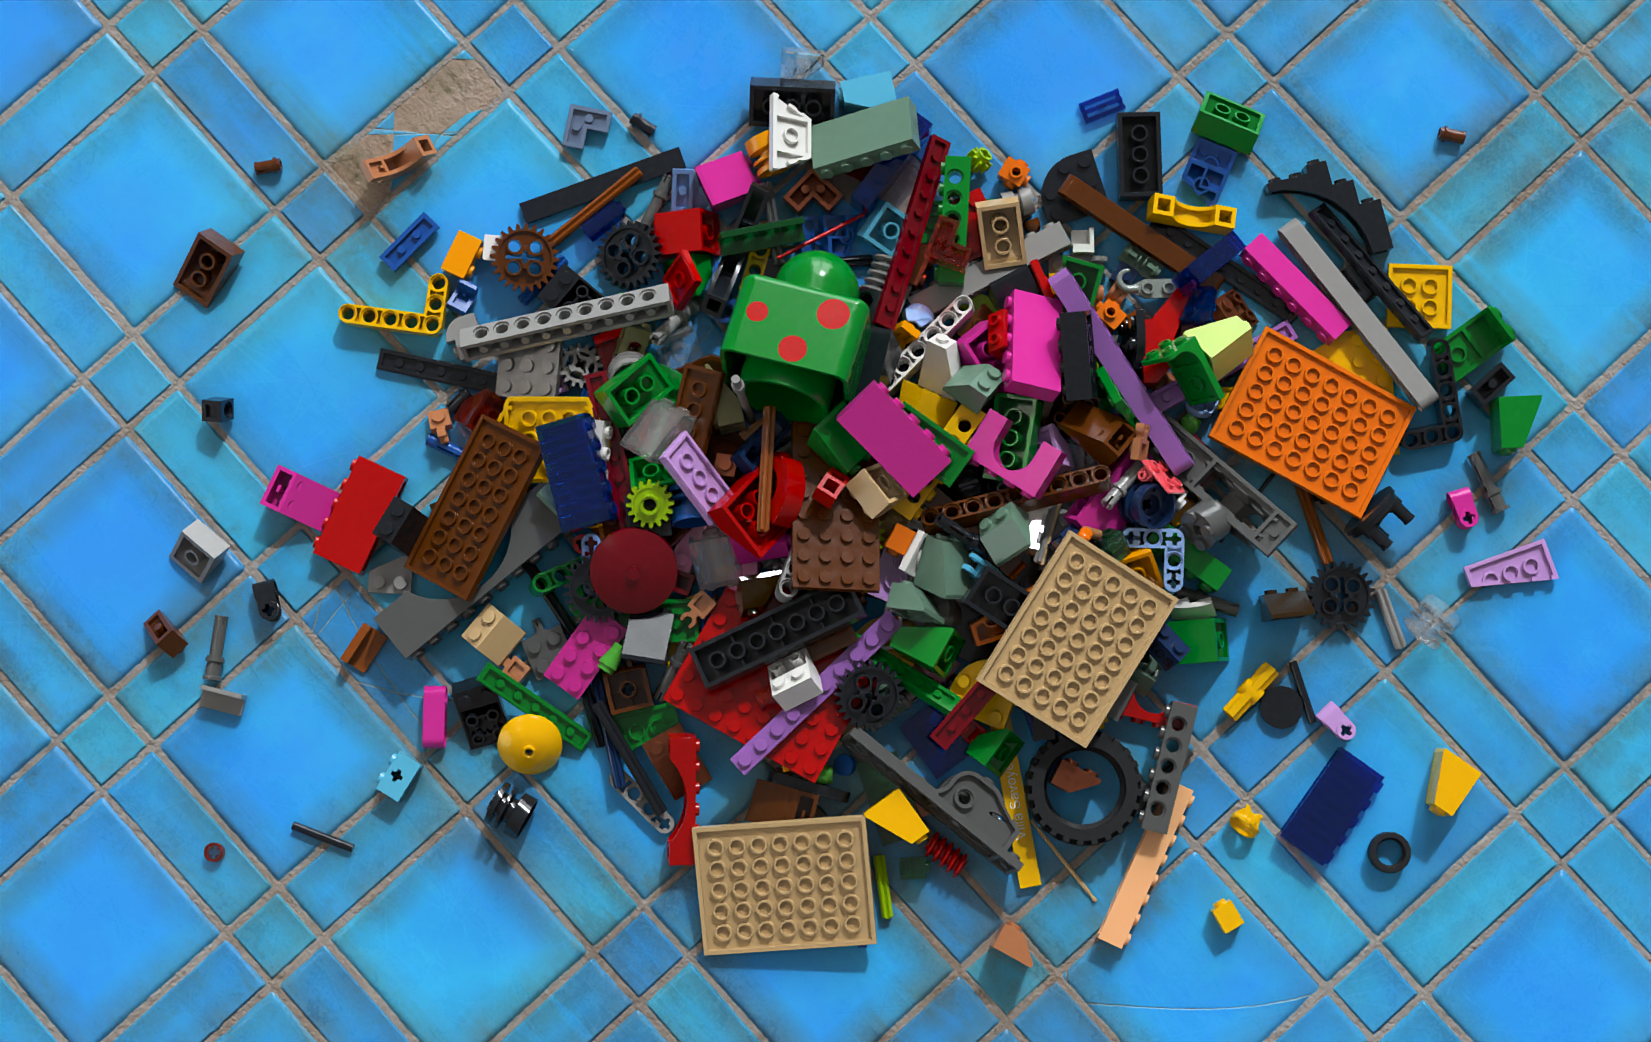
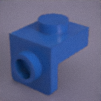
(463, 297)

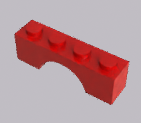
(1139, 715)

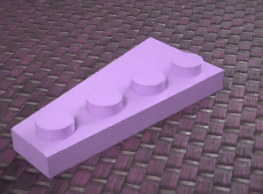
(1518, 565)

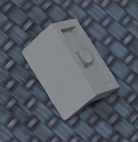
(222, 700)

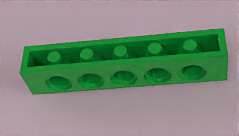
(961, 167)

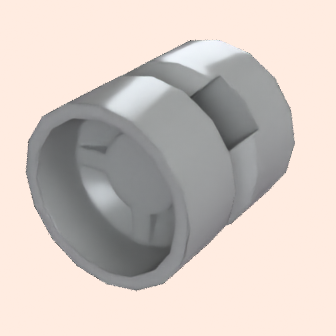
(1025, 199)

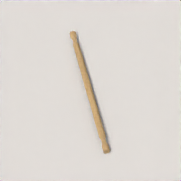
(1051, 530)
(1063, 860)

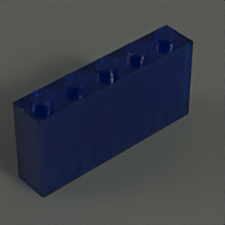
(885, 174)
(576, 472)
(1331, 806)

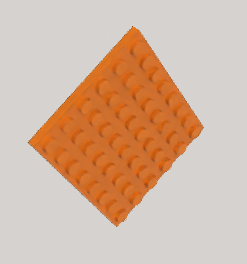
(1312, 422)

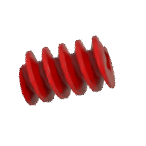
(945, 854)

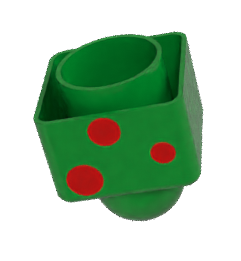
(799, 337)

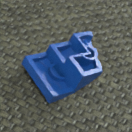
(1209, 169)
(836, 242)

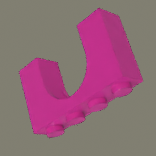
(1031, 479)

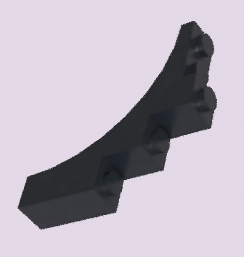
(1316, 183)
(730, 266)

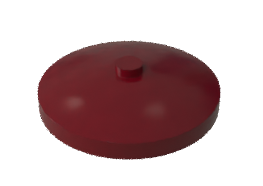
(633, 570)

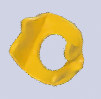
(1245, 822)

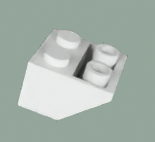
(794, 680)

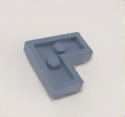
(580, 121)

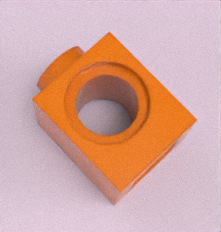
(899, 540)

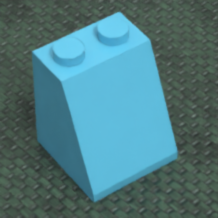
(866, 92)

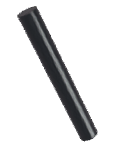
(1302, 692)
(322, 836)

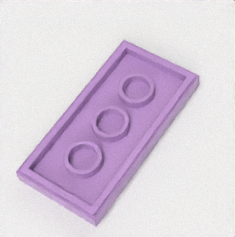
(694, 474)

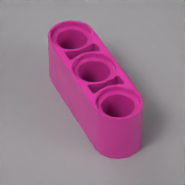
(435, 716)

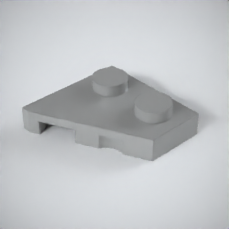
(391, 578)

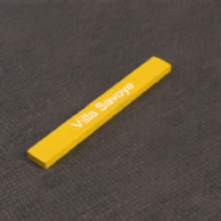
(1016, 806)

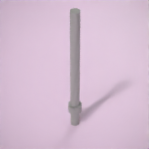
(739, 388)

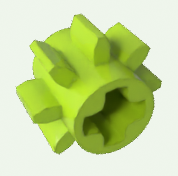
(980, 160)

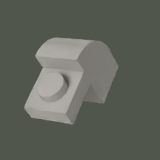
(453, 333)

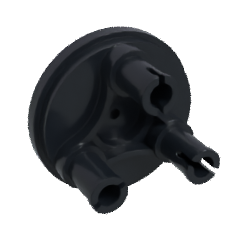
(1378, 508)

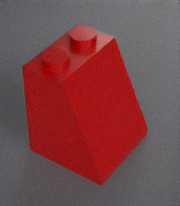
(687, 230)

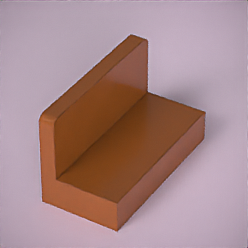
(364, 647)

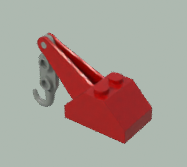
(1162, 324)

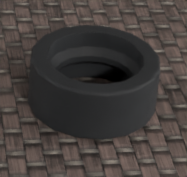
(1405, 847)

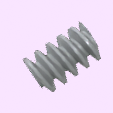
(878, 273)

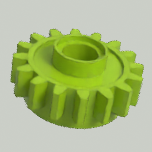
(646, 514)

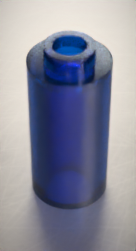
(603, 220)

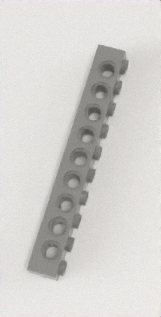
(566, 322)

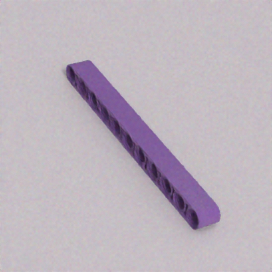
(1124, 375)

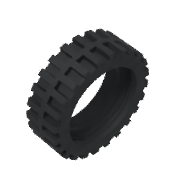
(1092, 833)

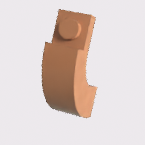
(399, 162)

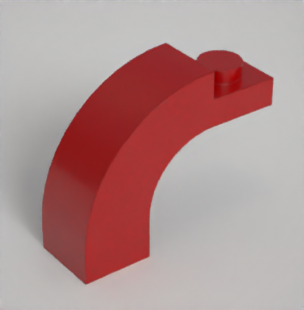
(789, 490)

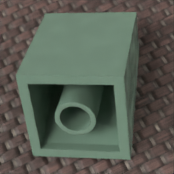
(941, 565)

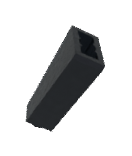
(880, 359)

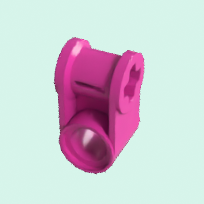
(1462, 505)

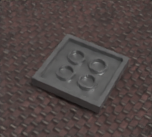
(530, 371)

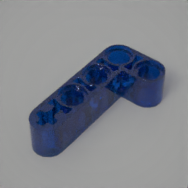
(1208, 263)

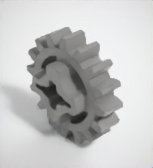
(576, 358)

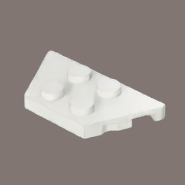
(787, 135)

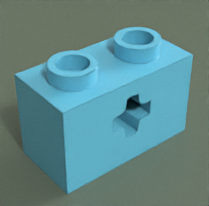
(398, 788)

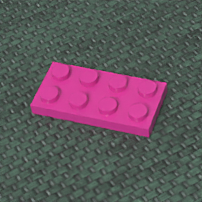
(578, 659)

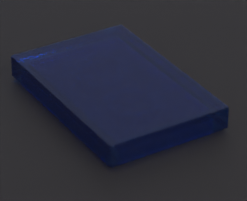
(918, 733)

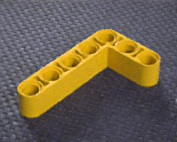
(403, 317)

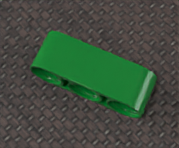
(549, 580)

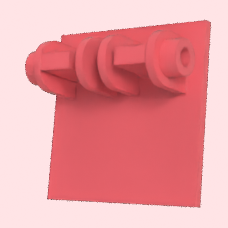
(1159, 472)

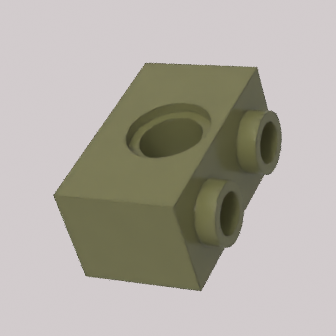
(634, 333)

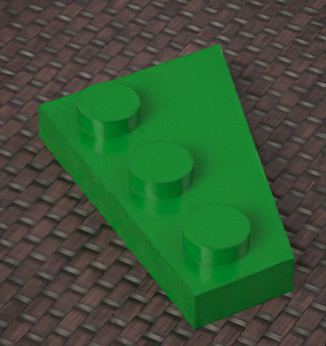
(646, 723)

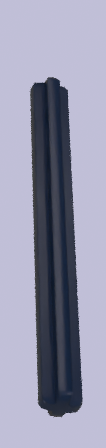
(612, 752)

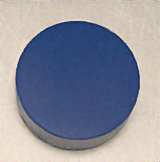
(845, 765)

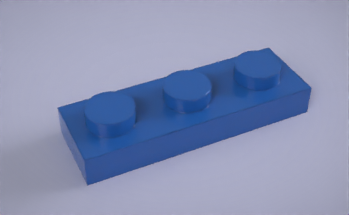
(409, 242)

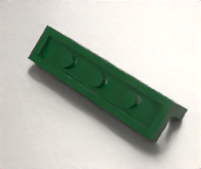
(761, 237)

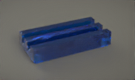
(1118, 99)

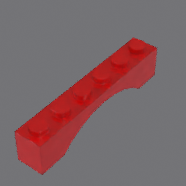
(682, 752)

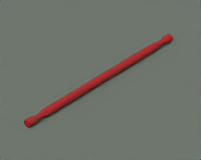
(820, 236)

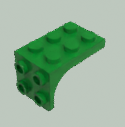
(1477, 341)
(1189, 368)

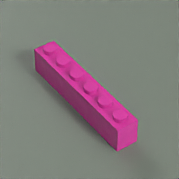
(1294, 289)

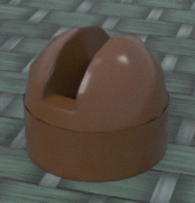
(1032, 225)

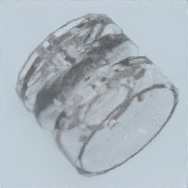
(1434, 618)

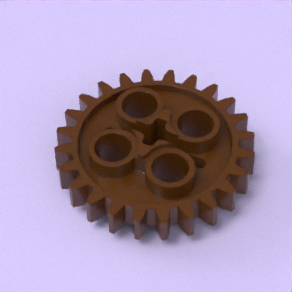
(523, 277)

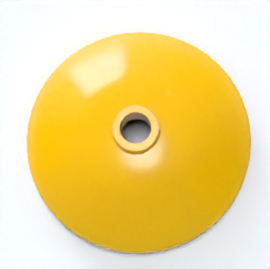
(530, 733)

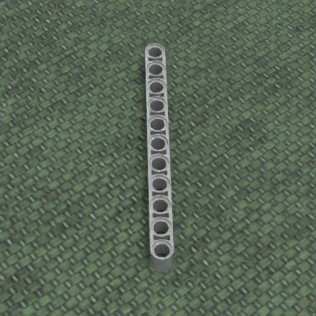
(1363, 320)

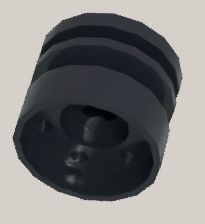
(510, 810)

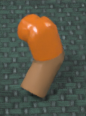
(1090, 533)

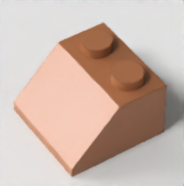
(1012, 942)

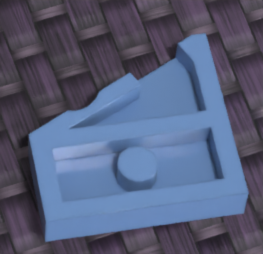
(687, 191)

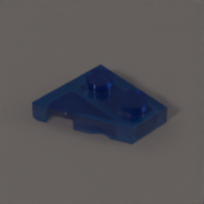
(1200, 307)

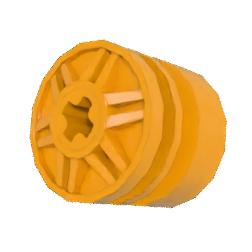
(759, 147)

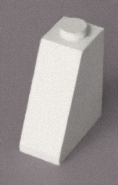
(939, 364)

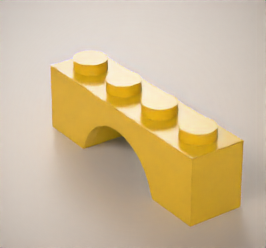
(1210, 219)

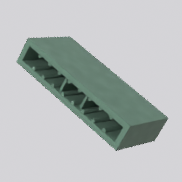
(865, 137)

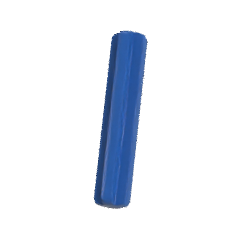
(526, 297)

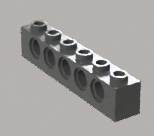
(1187, 715)

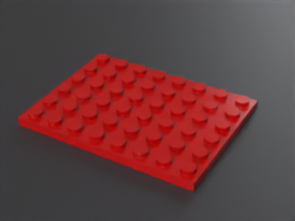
(737, 713)

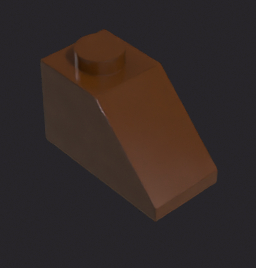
(165, 634)

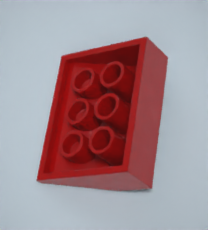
(737, 514)

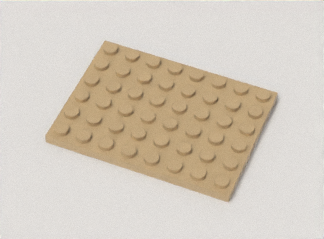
(1077, 639)
(784, 885)

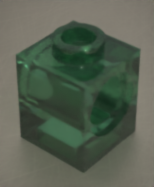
(1113, 543)
(914, 867)

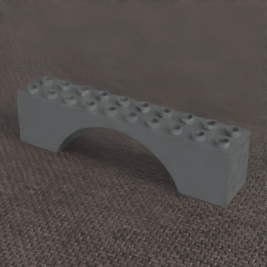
(420, 622)

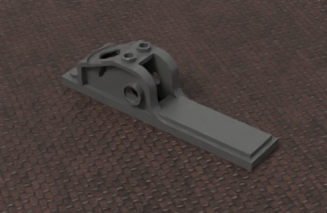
(1241, 500)
(958, 802)

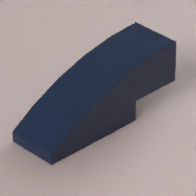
(749, 453)

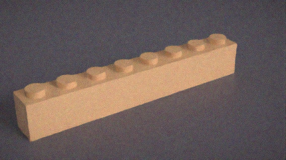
(1142, 874)

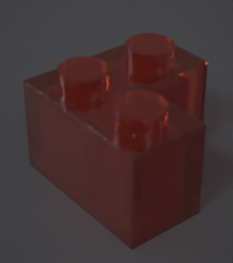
(944, 250)

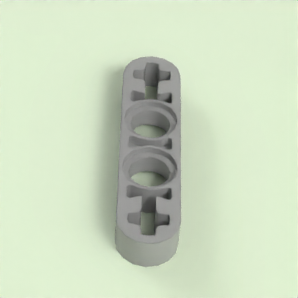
(640, 802)

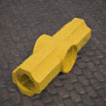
(1250, 691)

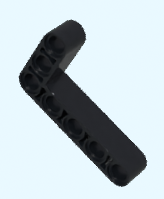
(1451, 398)

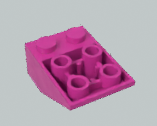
(299, 497)

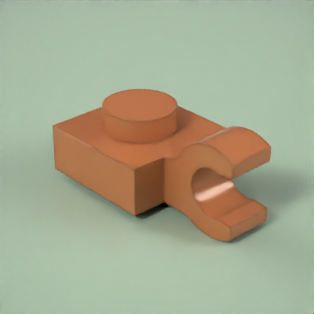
(440, 422)

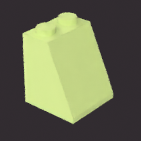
(1224, 343)

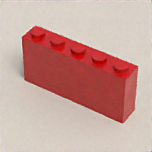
(356, 512)

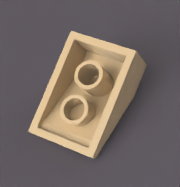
(1001, 233)

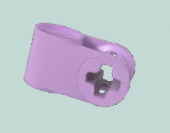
(1333, 718)

